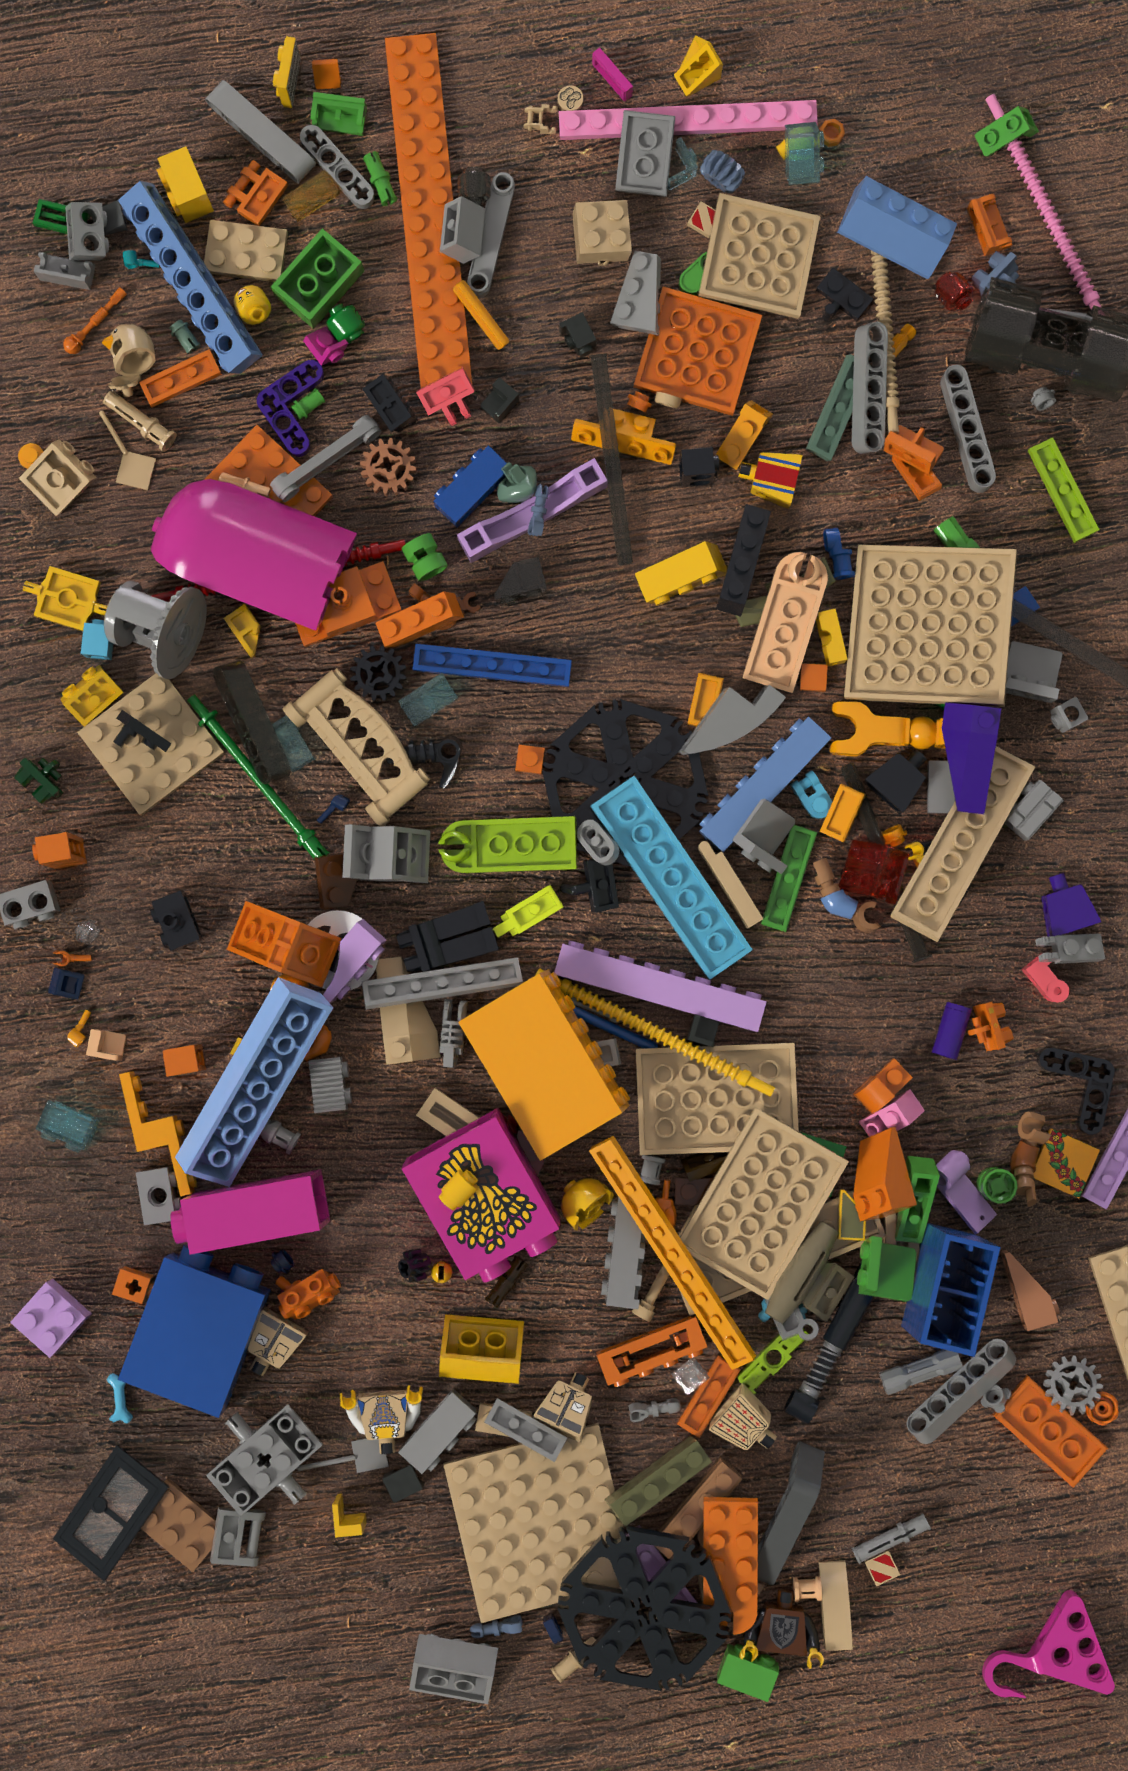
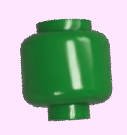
(345, 323)

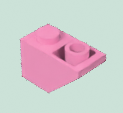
(897, 1113)

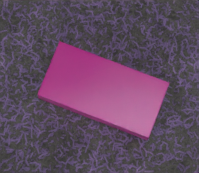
(612, 74)

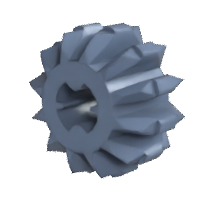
(722, 171)

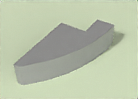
(731, 719)

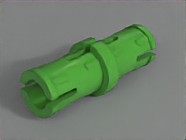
(380, 178)

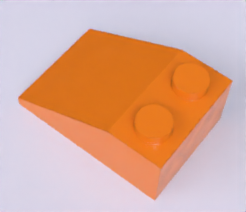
(882, 1177)

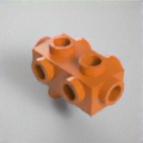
(307, 1294)

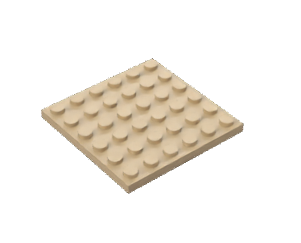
(931, 625)
(532, 1521)

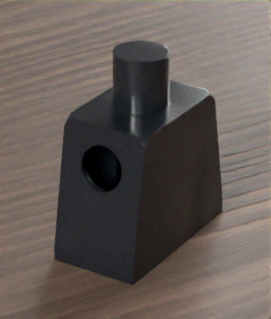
(898, 780)

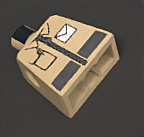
(273, 1341)
(566, 1408)

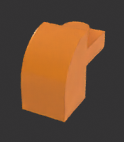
(882, 1087)

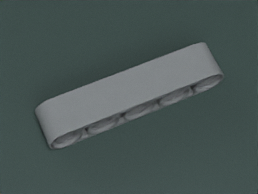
(260, 131)
(877, 378)
(967, 416)
(948, 1396)

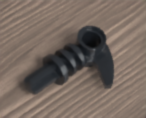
(436, 753)

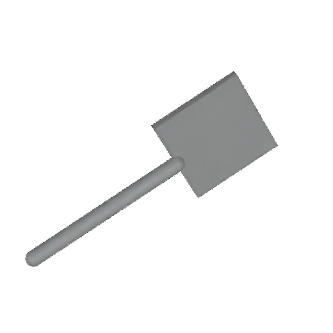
(365, 1455)

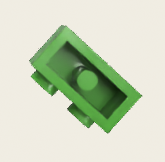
(748, 1677)

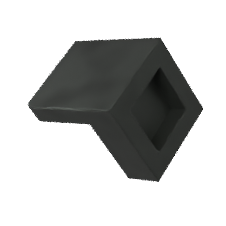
(500, 400)
(703, 1030)
(402, 1483)

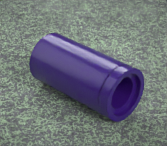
(951, 1030)

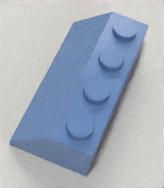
(896, 227)

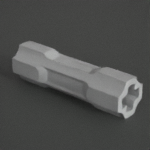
(903, 1376)

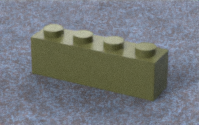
(658, 1480)

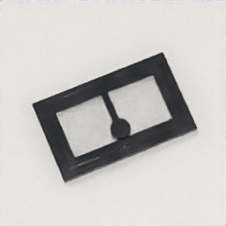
(111, 1512)

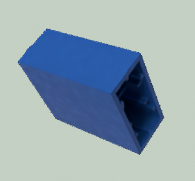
(950, 1289)
(195, 1331)

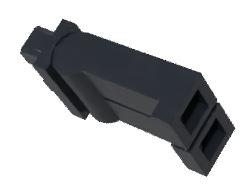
(429, 935)

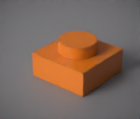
(530, 759)

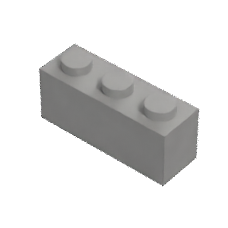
(438, 1432)

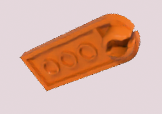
(733, 1546)

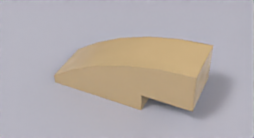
(835, 1606)

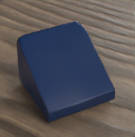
(66, 983)

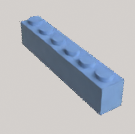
(766, 783)

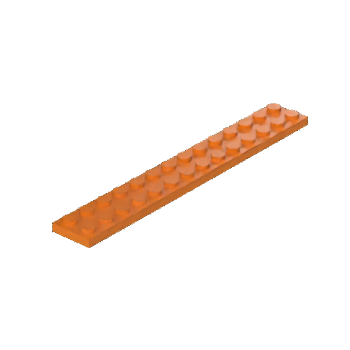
(424, 192)

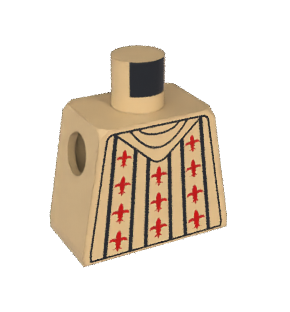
(743, 1420)

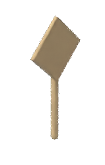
(134, 469)

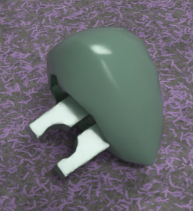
(518, 484)

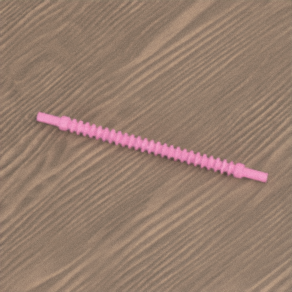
(1090, 297)

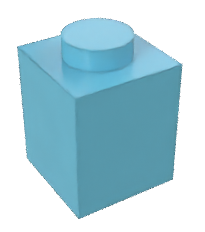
(95, 642)

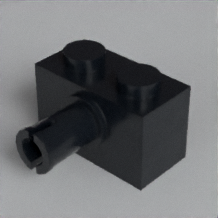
(176, 921)

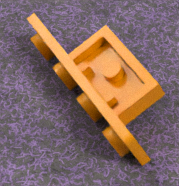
(633, 436)

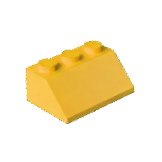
(481, 1349)

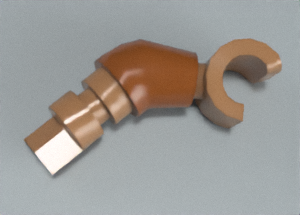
(1025, 1155)

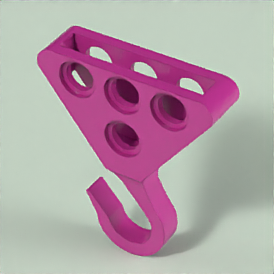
(1058, 1633)

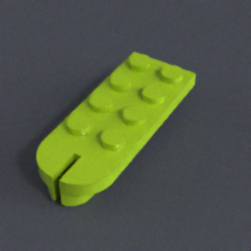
(511, 845)

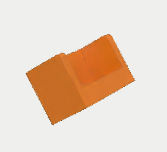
(184, 1060)

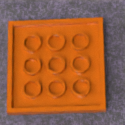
(698, 351)
(262, 461)

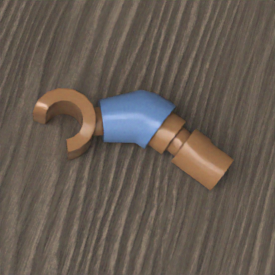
(839, 903)

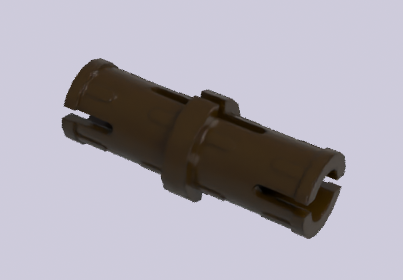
(506, 1282)

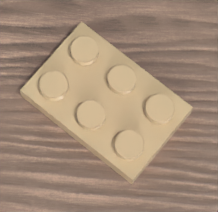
(245, 250)

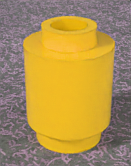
(458, 1189)

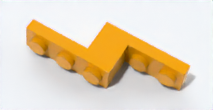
(157, 1132)

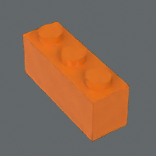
(419, 619)
(59, 850)

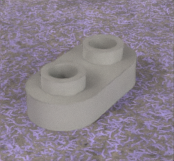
(599, 843)

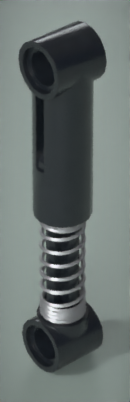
(803, 1400)

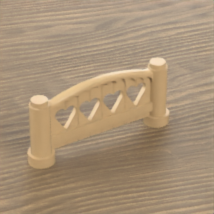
(315, 708)

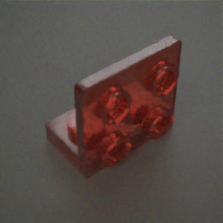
(874, 871)

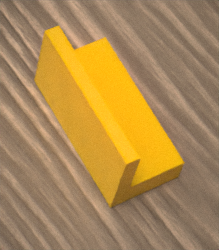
(347, 1524)

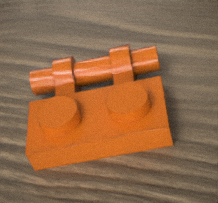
(261, 197)

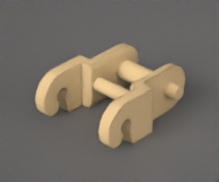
(539, 126)

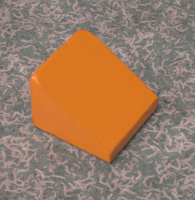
(326, 74)

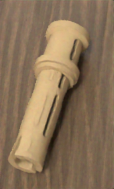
(148, 426)

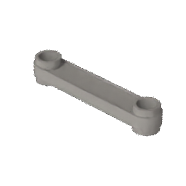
(495, 221)
(288, 485)

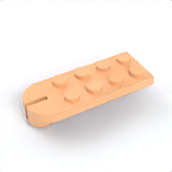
(786, 622)

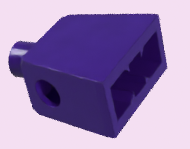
(1067, 908)

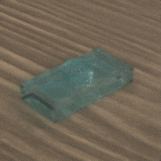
(292, 743)

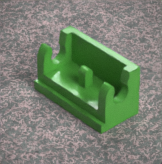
(338, 113)

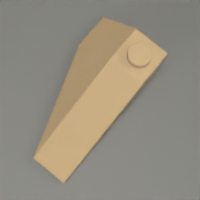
(406, 1027)

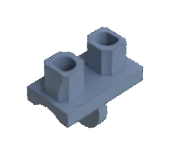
(1004, 269)

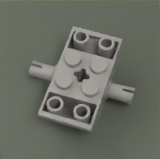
(243, 1474)

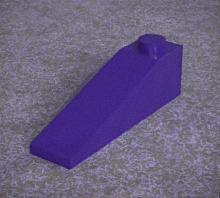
(970, 747)

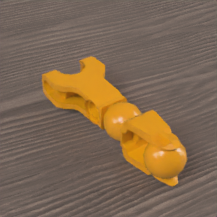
(884, 730)

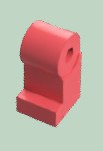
(1046, 981)

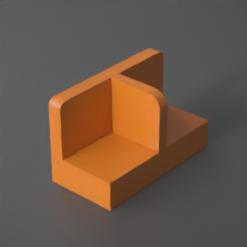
(913, 448)

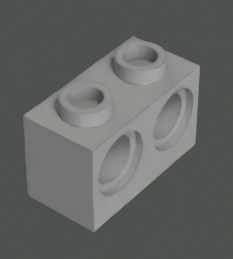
(79, 230)
(27, 898)

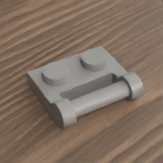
(229, 1535)

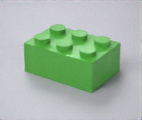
(317, 278)

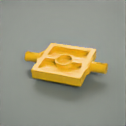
(66, 598)

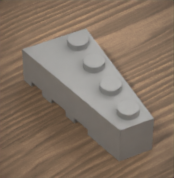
(624, 1260)

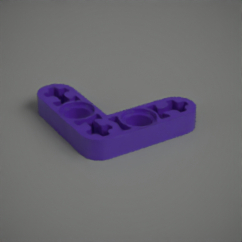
(283, 399)

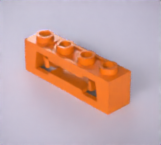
(645, 1365)

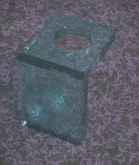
(689, 160)

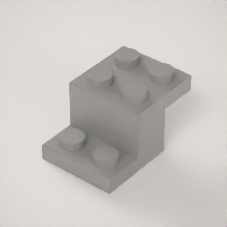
(386, 853)

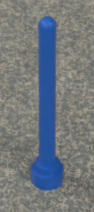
(614, 1029)

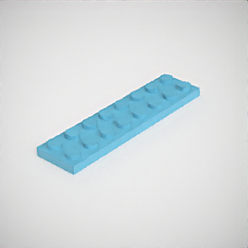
(671, 877)

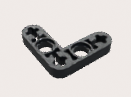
(1092, 1082)

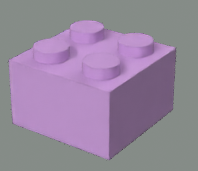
(51, 1318)

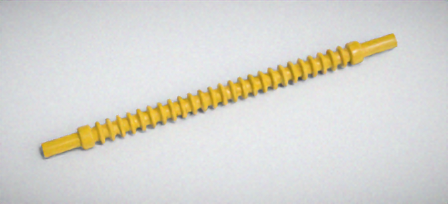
(744, 1077)

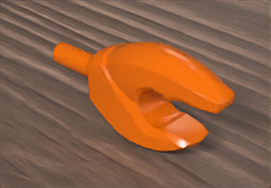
(667, 1204)

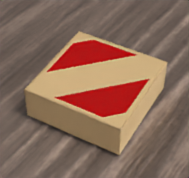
(702, 219)
(882, 1568)

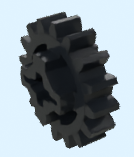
(372, 683)

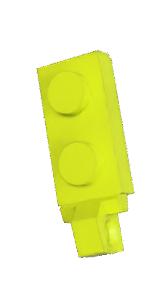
(529, 912)

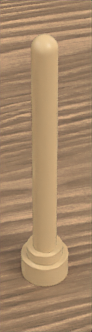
(646, 1306)

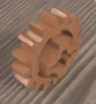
(378, 469)

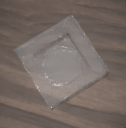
(690, 1375)

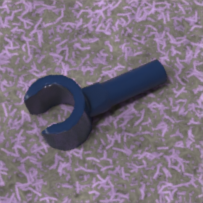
(339, 802)

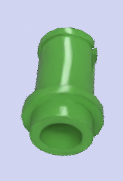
(307, 404)

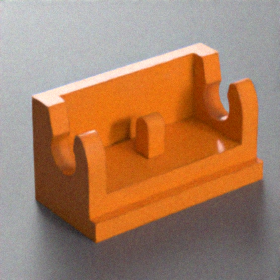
(988, 224)

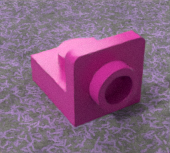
(325, 346)

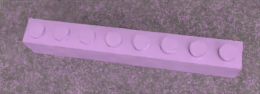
(660, 987)

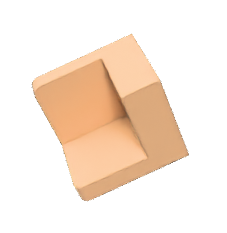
(106, 1044)

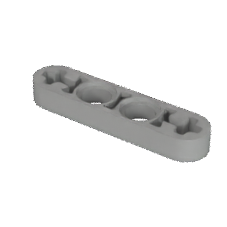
(335, 168)

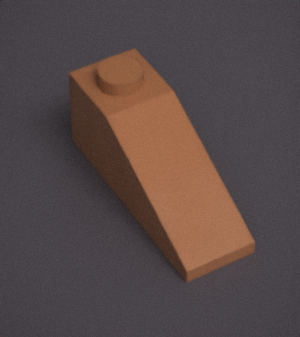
(1032, 1301)

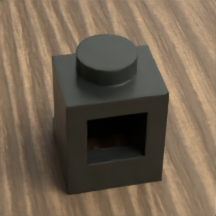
(578, 335)

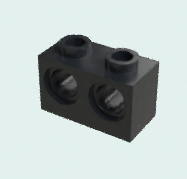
(698, 467)

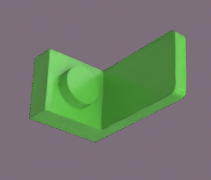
(1005, 130)

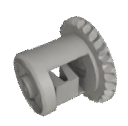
(167, 628)

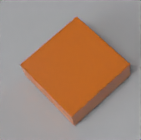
(813, 677)

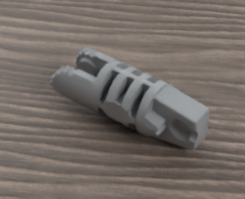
(452, 1034)

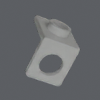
(1060, 719)

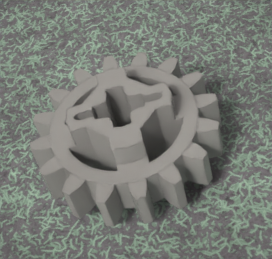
(1064, 1380)

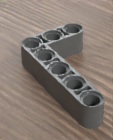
(791, 1512)

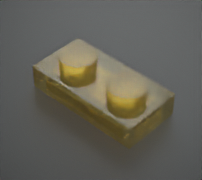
(310, 196)

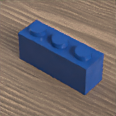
(470, 486)

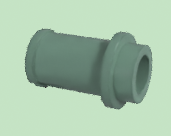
(184, 336)

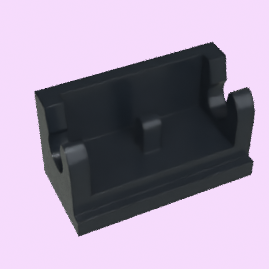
(389, 403)

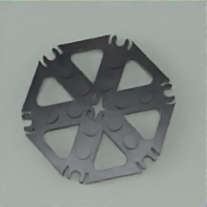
(619, 758)
(661, 1591)

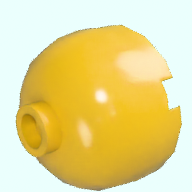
(583, 1201)

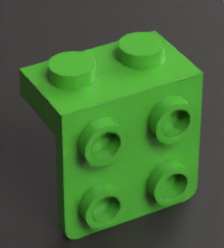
(886, 1270)

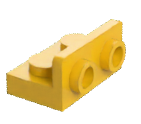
(90, 695)

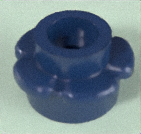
(282, 1261)

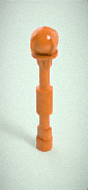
(73, 343)

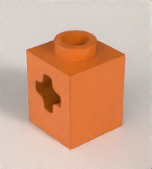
(124, 1288)

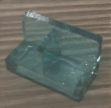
(428, 699)

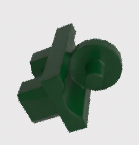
(47, 789)

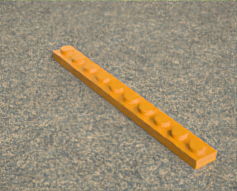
(672, 1252)

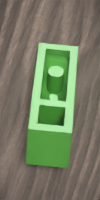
(924, 1181)

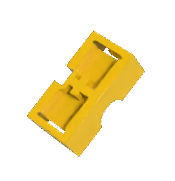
(831, 637)

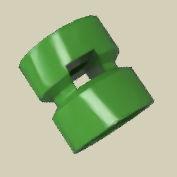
(429, 565)
(996, 1185)

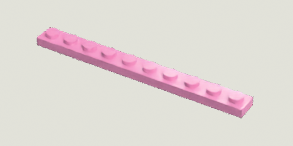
(692, 118)

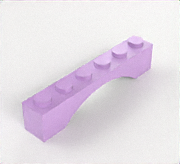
(509, 525)
(355, 951)

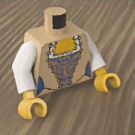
(383, 1414)

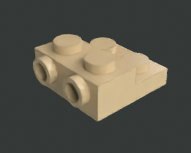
(58, 476)

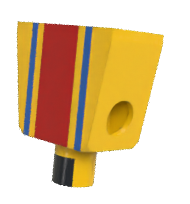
(773, 477)

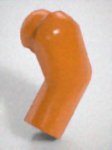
(320, 1045)

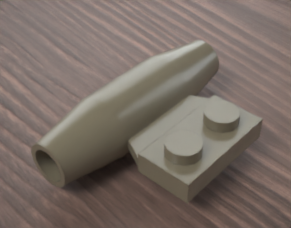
(810, 1279)

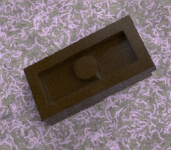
(703, 1164)

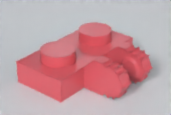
(445, 392)

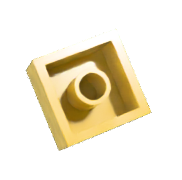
(183, 185)

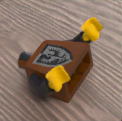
(783, 1630)

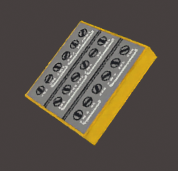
(286, 78)

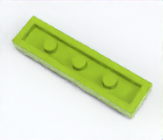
(1063, 490)

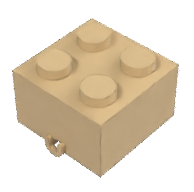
(602, 232)

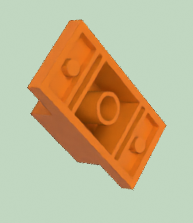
(355, 601)

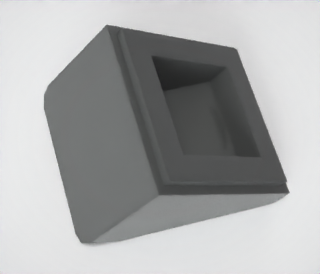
(115, 218)

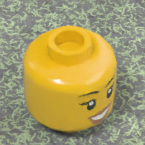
(252, 305)

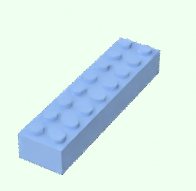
(253, 1082)

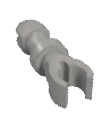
(643, 1410)

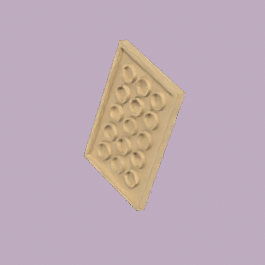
(701, 1111)
(762, 1203)

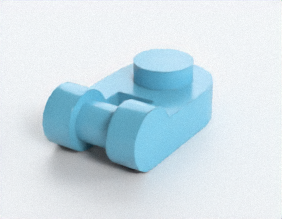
(818, 803)

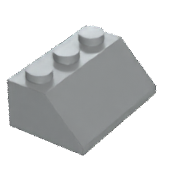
(453, 1668)

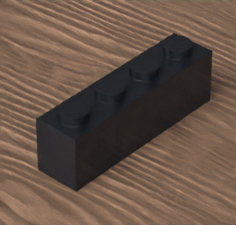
(743, 560)

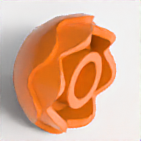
(1108, 1414)

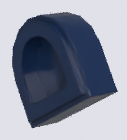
(553, 1628)

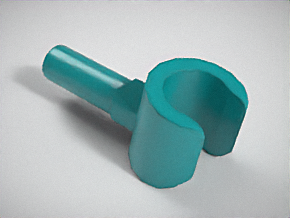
(131, 261)

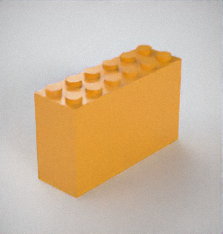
(545, 1064)

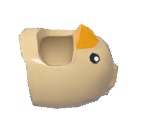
(131, 349)

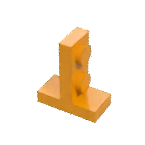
(743, 434)

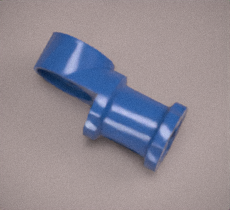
(839, 556)

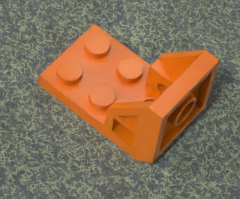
(283, 944)

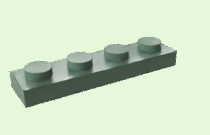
(834, 414)

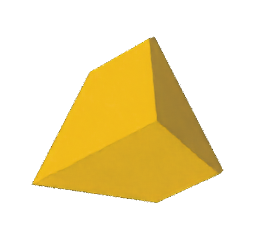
(699, 67)

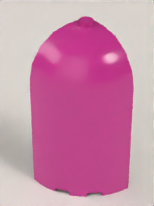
(252, 549)

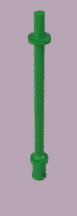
(305, 836)

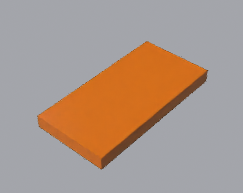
(1049, 1433)

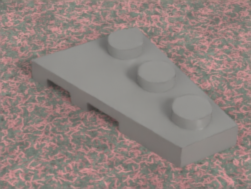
(638, 300)

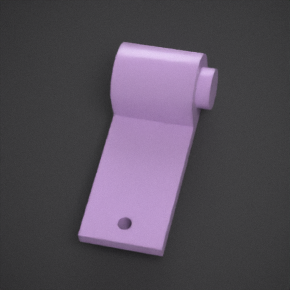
(962, 1192)

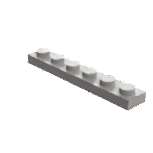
(441, 983)

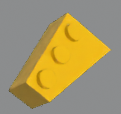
(681, 573)

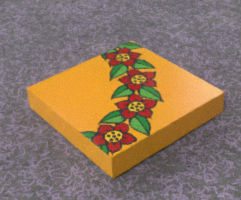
(1065, 1163)

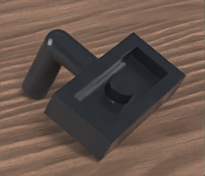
(843, 295)
(134, 727)
(599, 886)

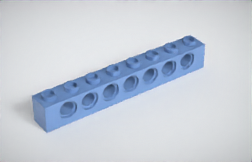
(244, 350)

